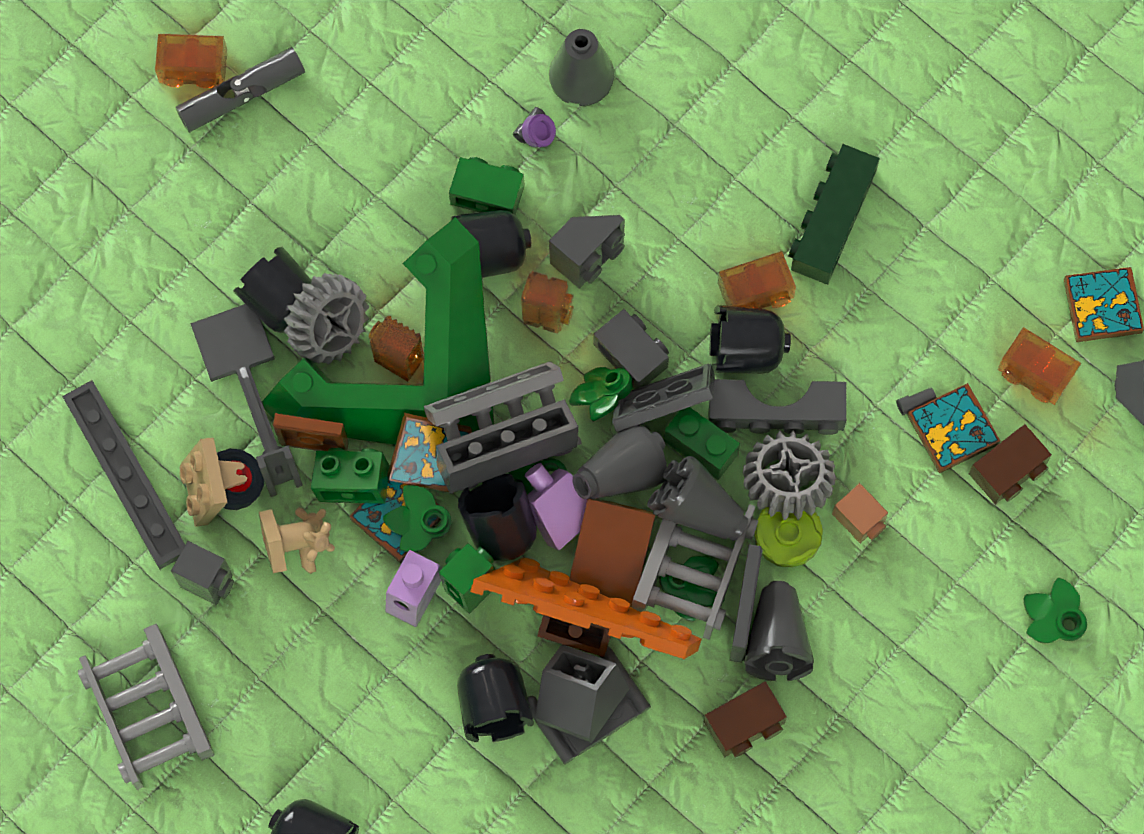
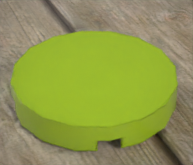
(788, 541)

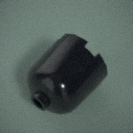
(500, 240)
(271, 288)
(747, 340)
(499, 517)
(493, 699)
(310, 818)

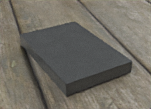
(665, 397)
(746, 603)

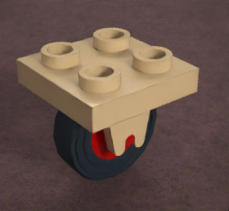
(219, 480)

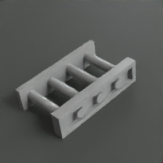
(505, 391)
(660, 565)
(179, 710)

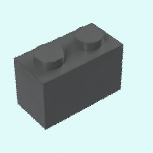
(631, 348)
(203, 573)

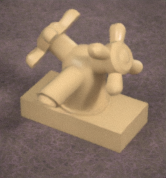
(294, 537)

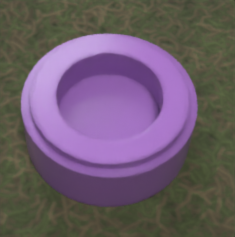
(538, 130)

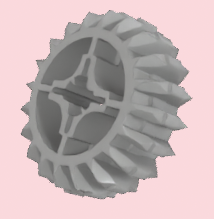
(326, 318)
(775, 486)

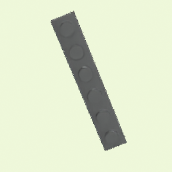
(125, 474)

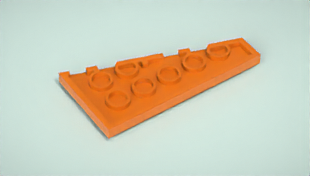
(583, 604)

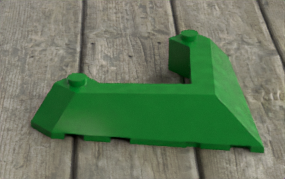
(453, 351)

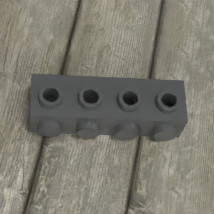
(507, 446)

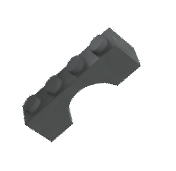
(819, 409)

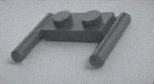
(629, 708)

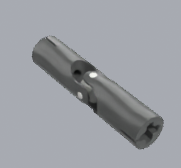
(245, 86)

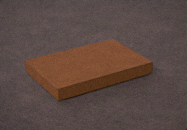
(612, 548)

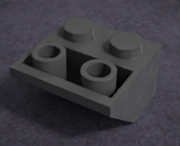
(586, 245)
(579, 693)

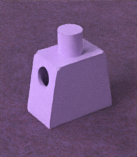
(555, 505)
(414, 586)

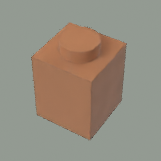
(861, 514)

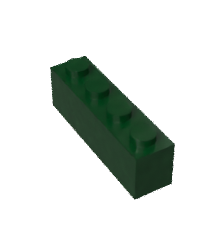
(834, 213)

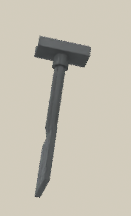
(233, 345)

